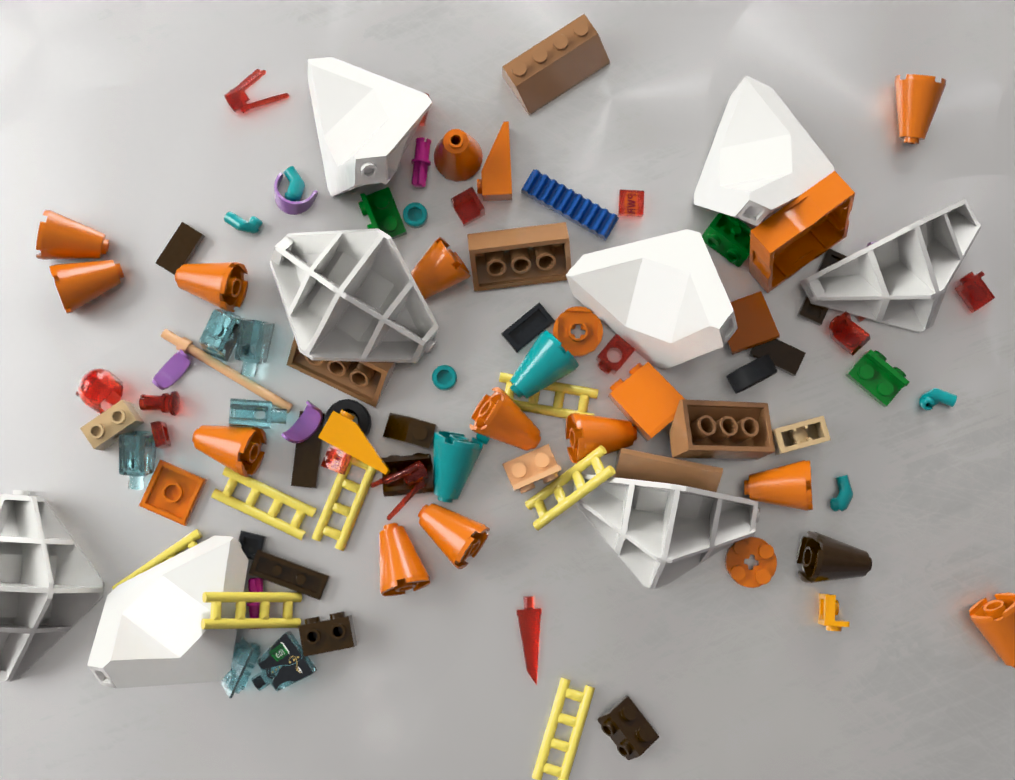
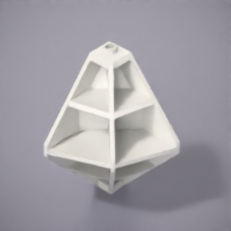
(361, 122)
(758, 157)
(901, 275)
(658, 296)
(352, 297)
(666, 526)
(42, 582)
(154, 620)

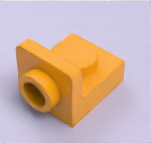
(827, 610)

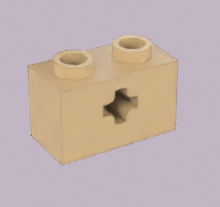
(107, 427)
(800, 435)

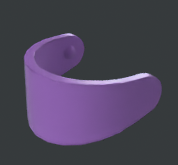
(292, 207)
(172, 370)
(306, 424)

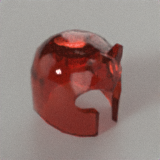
(99, 386)

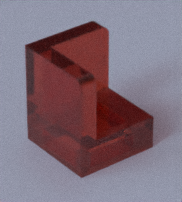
(468, 206)

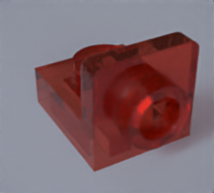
(974, 291)

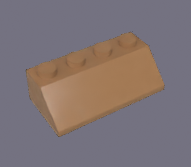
(556, 64)
(519, 256)
(358, 379)
(721, 430)
(662, 469)

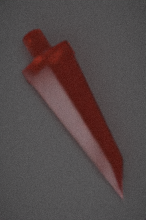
(530, 631)

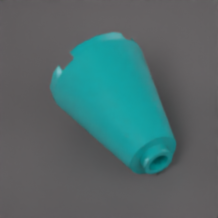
(542, 366)
(453, 462)

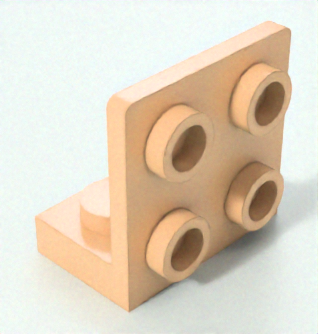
(532, 468)

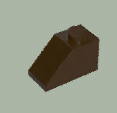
(410, 431)

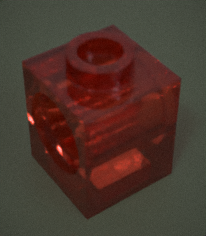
(619, 345)

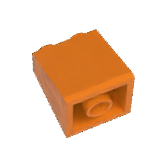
(646, 400)

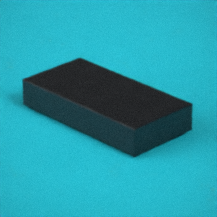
(528, 327)

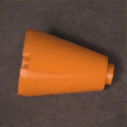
(916, 105)
(458, 156)
(68, 239)
(439, 269)
(84, 281)
(215, 283)
(504, 421)
(591, 431)
(232, 446)
(782, 486)
(453, 533)
(399, 562)
(997, 624)

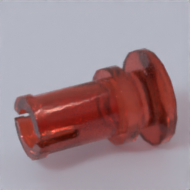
(163, 402)

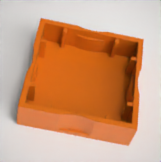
(800, 231)

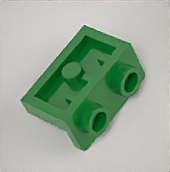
(382, 212)
(729, 238)
(877, 377)

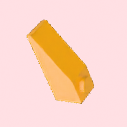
(350, 438)

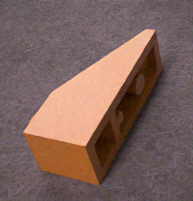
(496, 172)

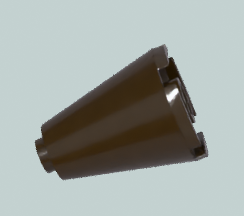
(830, 559)

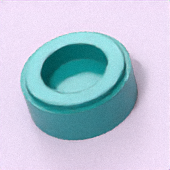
(415, 215)
(444, 377)

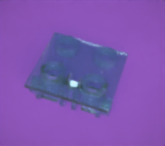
(242, 655)

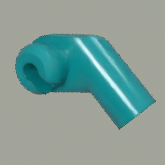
(296, 185)
(241, 224)
(935, 397)
(845, 494)

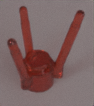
(238, 98)
(413, 474)

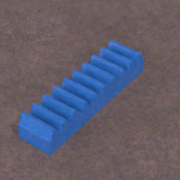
(569, 204)

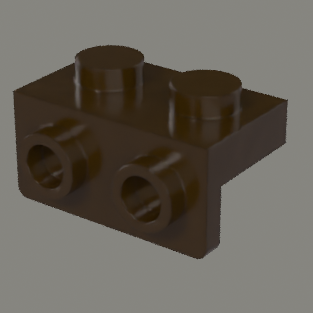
(400, 487)
(628, 729)

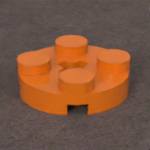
(588, 321)
(760, 573)

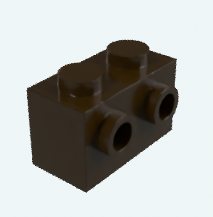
(327, 634)

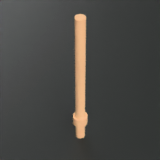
(188, 347)

